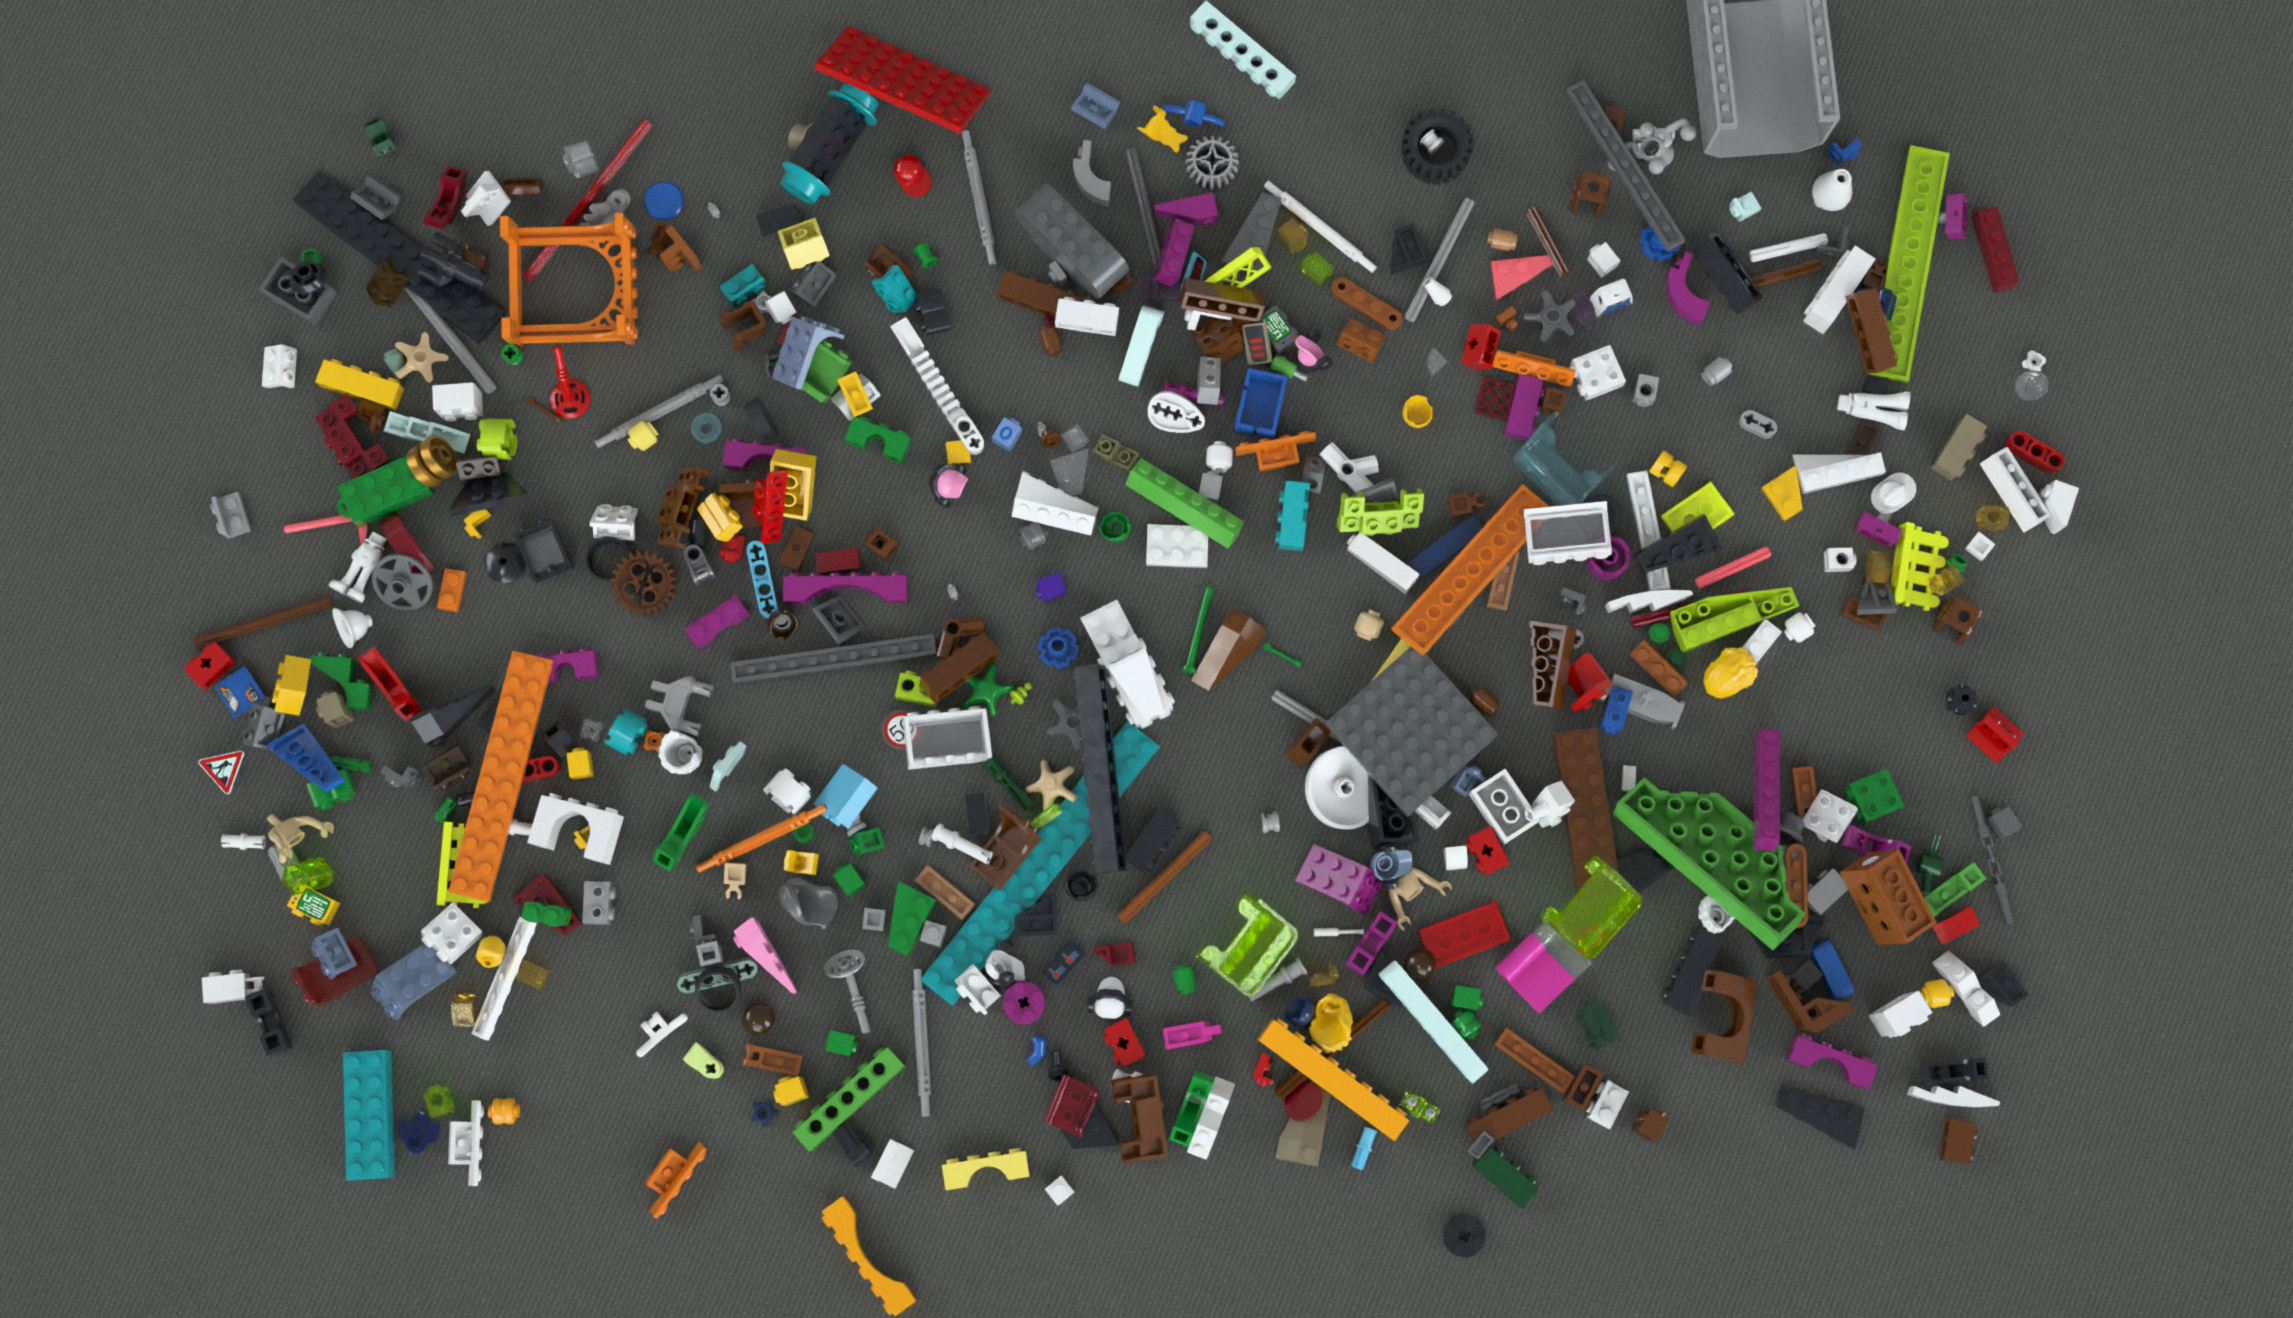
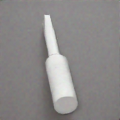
(1335, 931)

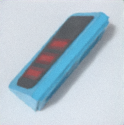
(1195, 268)

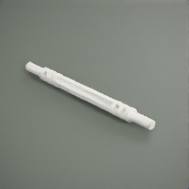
(1321, 227)

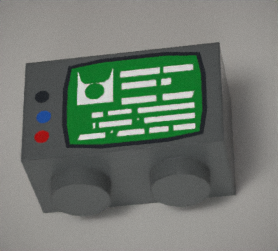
(1281, 334)

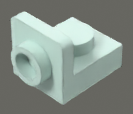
(1744, 206)

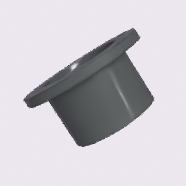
(1790, 829)

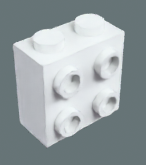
(1597, 373)
(450, 934)

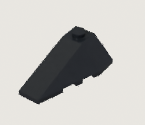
(440, 723)
(1387, 821)

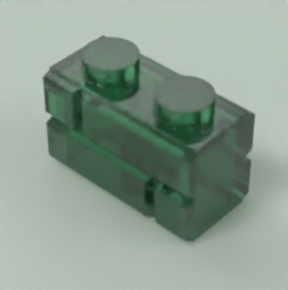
(1597, 1025)

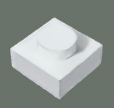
(1980, 546)

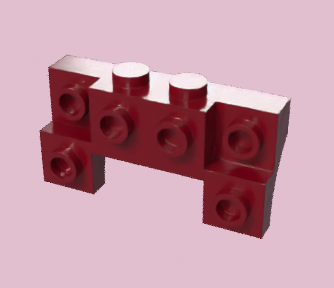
(345, 442)

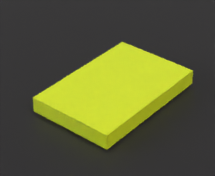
(1704, 501)

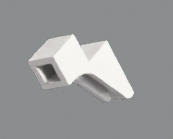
(1965, 984)
(1211, 1118)

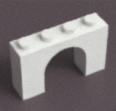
(554, 812)

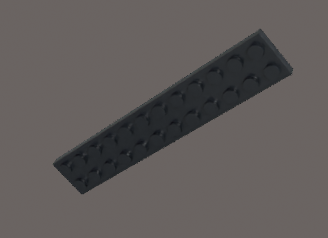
(380, 240)

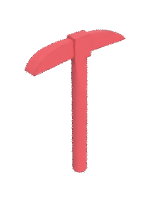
(325, 522)

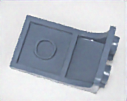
(799, 349)
(409, 980)

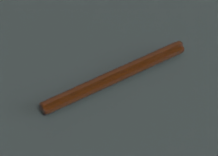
(263, 622)
(1359, 1026)

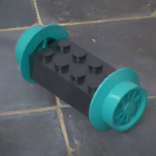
(828, 143)

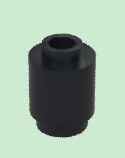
(698, 532)

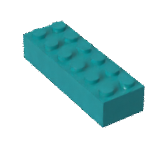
(368, 1115)

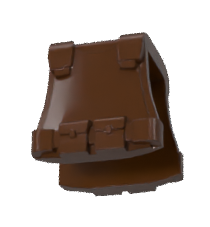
(1581, 191)
(748, 309)
(1949, 615)

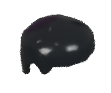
(1081, 885)

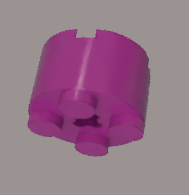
(1612, 568)
(1021, 991)

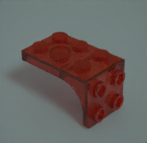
(320, 990)

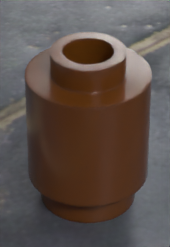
(1050, 340)
(1484, 701)

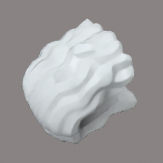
(675, 753)
(1709, 910)

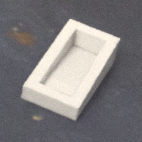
(1628, 778)

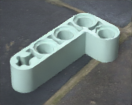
(1140, 345)

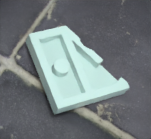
(725, 766)

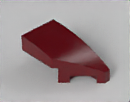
(1117, 954)

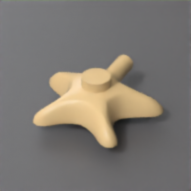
(419, 358)
(1052, 785)

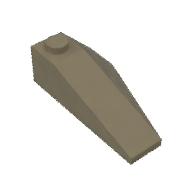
(1303, 1139)

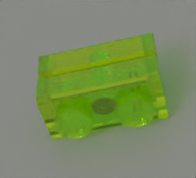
(307, 875)

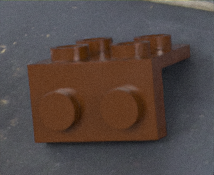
(1218, 338)
(741, 500)

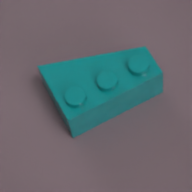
(1293, 516)

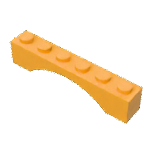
(893, 1292)

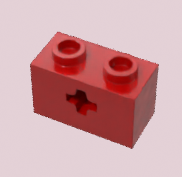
(1481, 347)
(220, 663)
(1497, 857)
(1123, 1030)

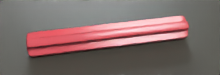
(1732, 567)

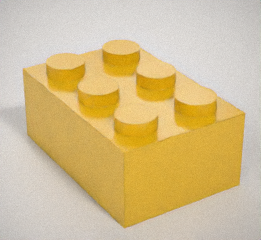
(799, 481)

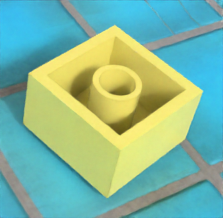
(803, 243)

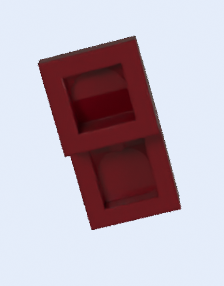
(838, 560)

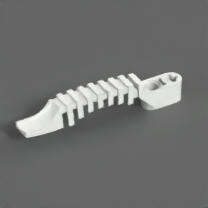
(935, 383)

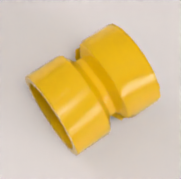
(1673, 474)

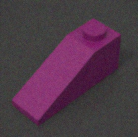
(1192, 210)

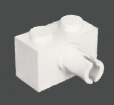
(1550, 805)

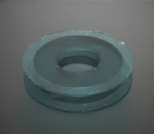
(710, 437)

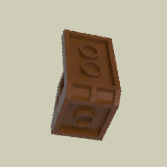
(1823, 1011)

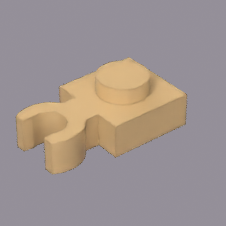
(735, 876)

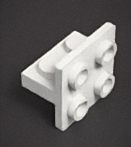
(486, 199)
(614, 522)
(1829, 816)

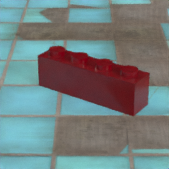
(1995, 249)

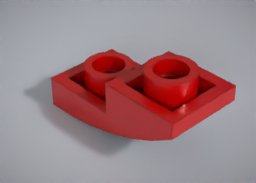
(1956, 925)

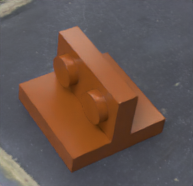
(678, 253)

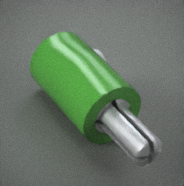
(1287, 368)

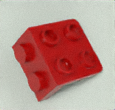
(1587, 681)

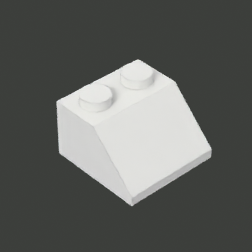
(2059, 501)

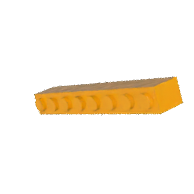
(1334, 1080)

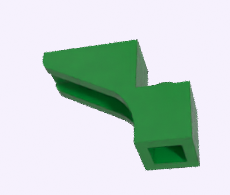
(342, 669)
(683, 830)

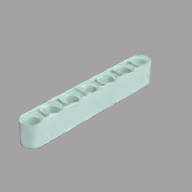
(1433, 1022)

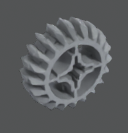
(1204, 162)

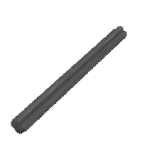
(1144, 205)

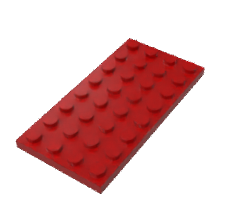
(903, 79)

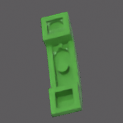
(1954, 888)

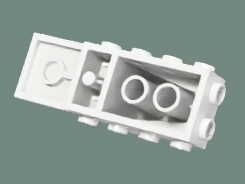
(1128, 665)

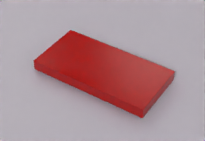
(1465, 934)

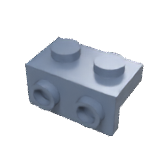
(1096, 106)

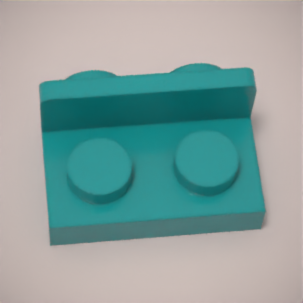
(743, 286)

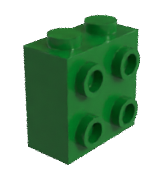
(1873, 796)

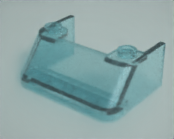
(1552, 472)

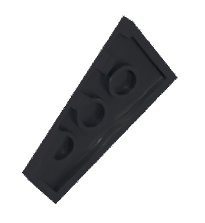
(1826, 1115)

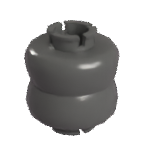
(1033, 535)

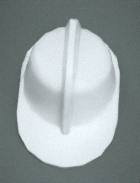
(1893, 492)

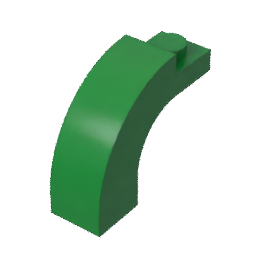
(1191, 1108)

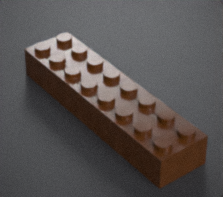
(1589, 818)

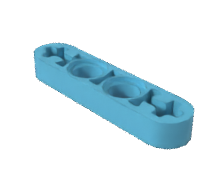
(759, 580)

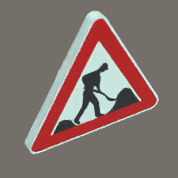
(223, 769)

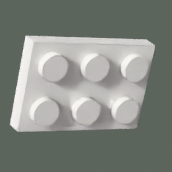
(1176, 546)

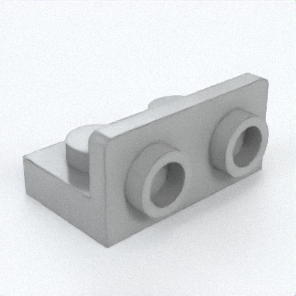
(230, 515)

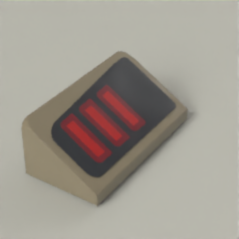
(1257, 343)

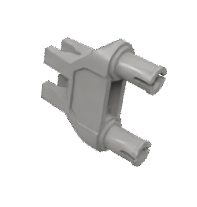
(676, 702)

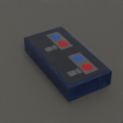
(1063, 963)

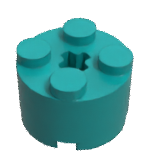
(626, 732)

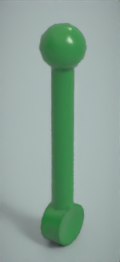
(1267, 647)

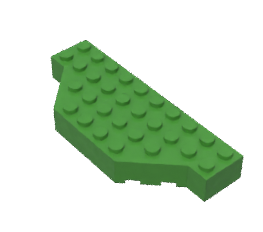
(1715, 851)

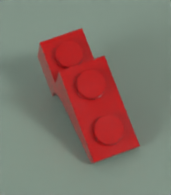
(390, 683)

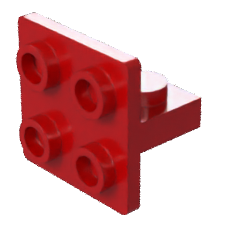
(1995, 735)

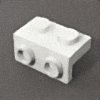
(279, 366)

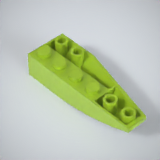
(1727, 614)

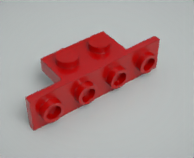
(770, 504)

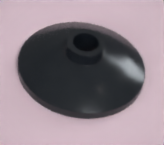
(511, 570)

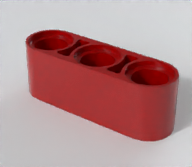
(2044, 451)
(540, 769)

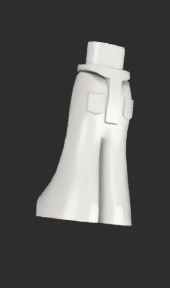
(1864, 406)

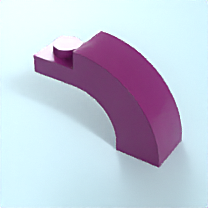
(1863, 843)

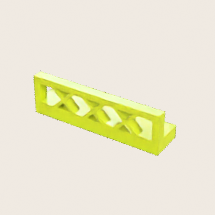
(1238, 264)

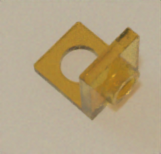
(533, 975)

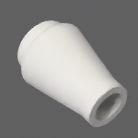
(1438, 292)

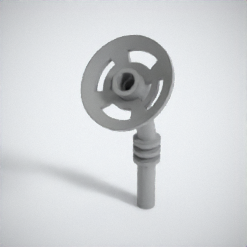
(847, 971)

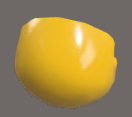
(1417, 411)

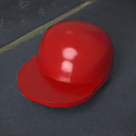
(912, 176)

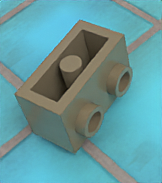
(333, 709)

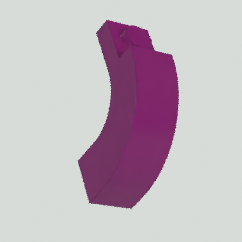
(1680, 298)

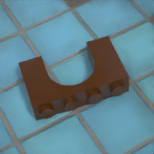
(1740, 995)

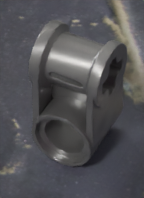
(700, 567)

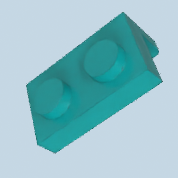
(895, 290)

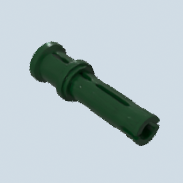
(1002, 776)

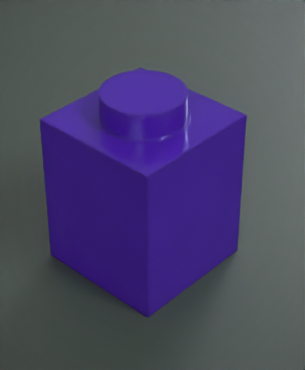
(1050, 588)

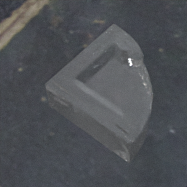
(1435, 362)

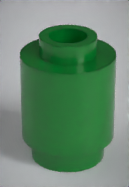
(1184, 979)

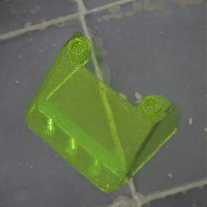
(1595, 910)

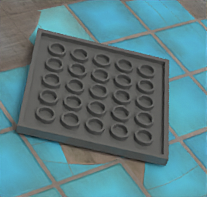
(1411, 730)

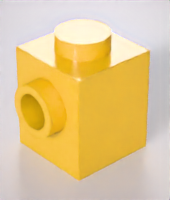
(580, 764)

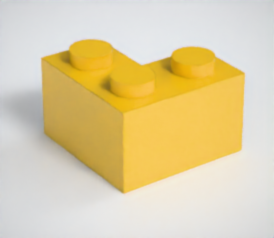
(292, 686)

